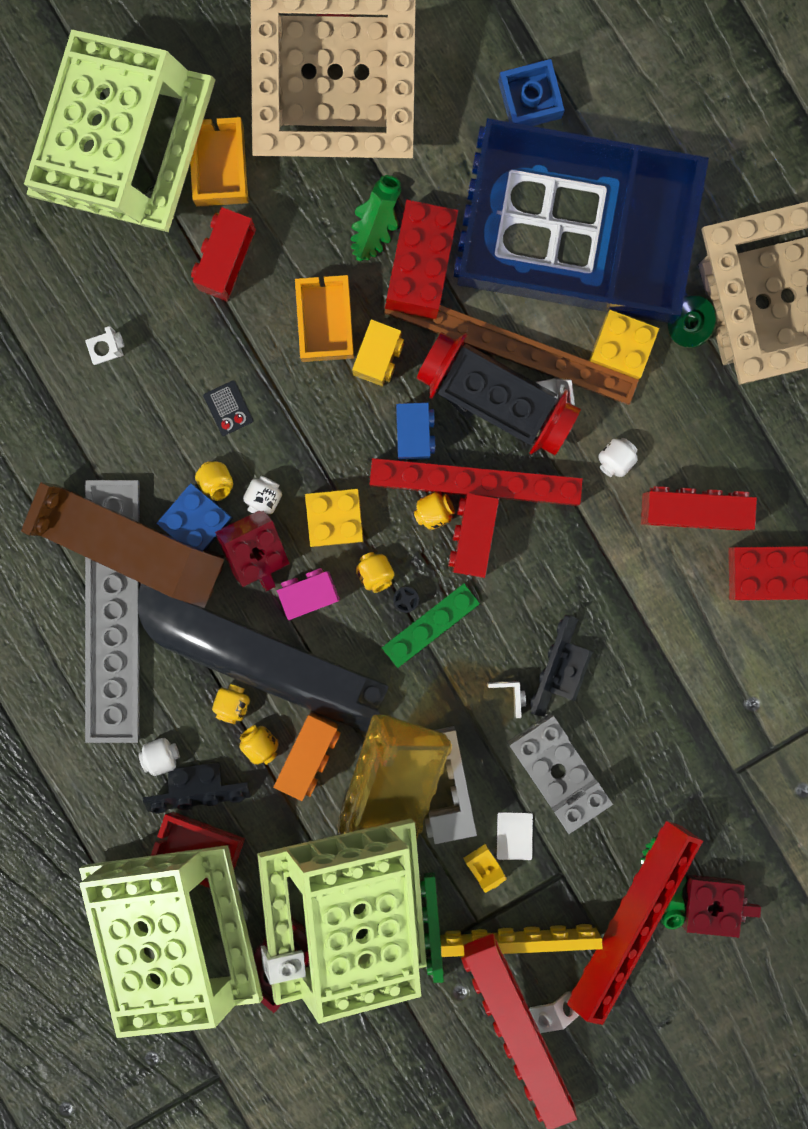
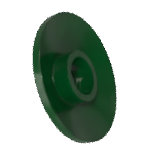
(683, 329)

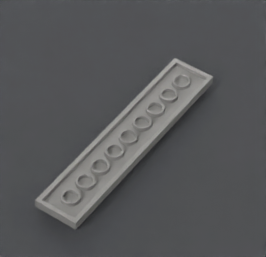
(112, 632)

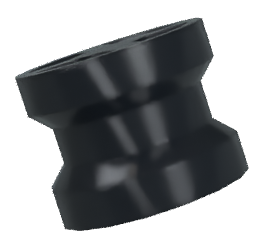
(406, 599)

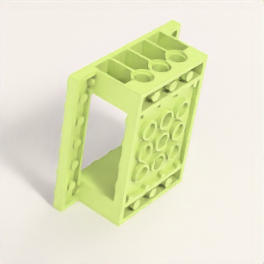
(103, 176)
(335, 876)
(157, 893)

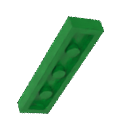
(430, 625)
(432, 939)

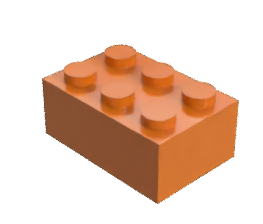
(307, 756)

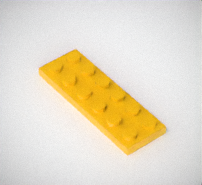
(527, 941)

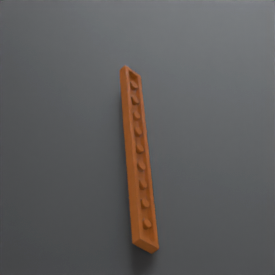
(527, 353)

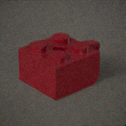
(253, 549)
(723, 919)

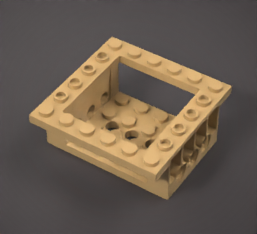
(287, 98)
(757, 339)

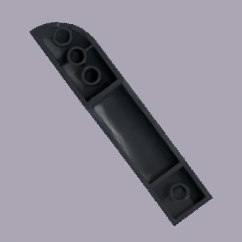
(260, 659)

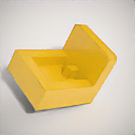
(485, 868)

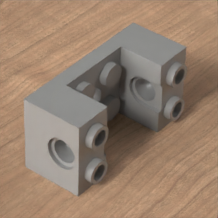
(576, 794)
(457, 820)

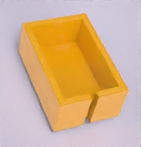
(219, 164)
(324, 319)

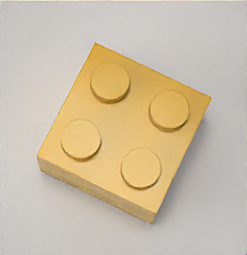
(624, 344)
(377, 353)
(334, 518)

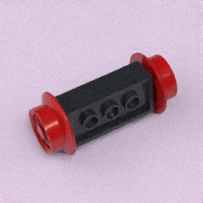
(498, 394)

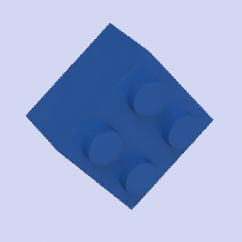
(531, 94)
(413, 431)
(194, 519)

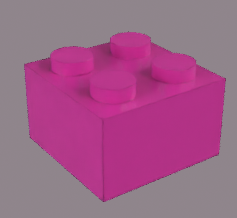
(308, 594)

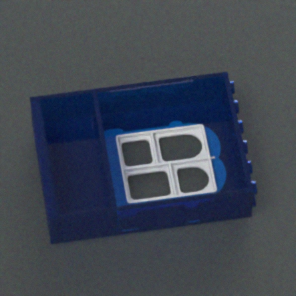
(639, 232)

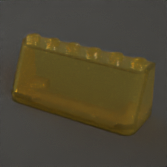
(394, 775)

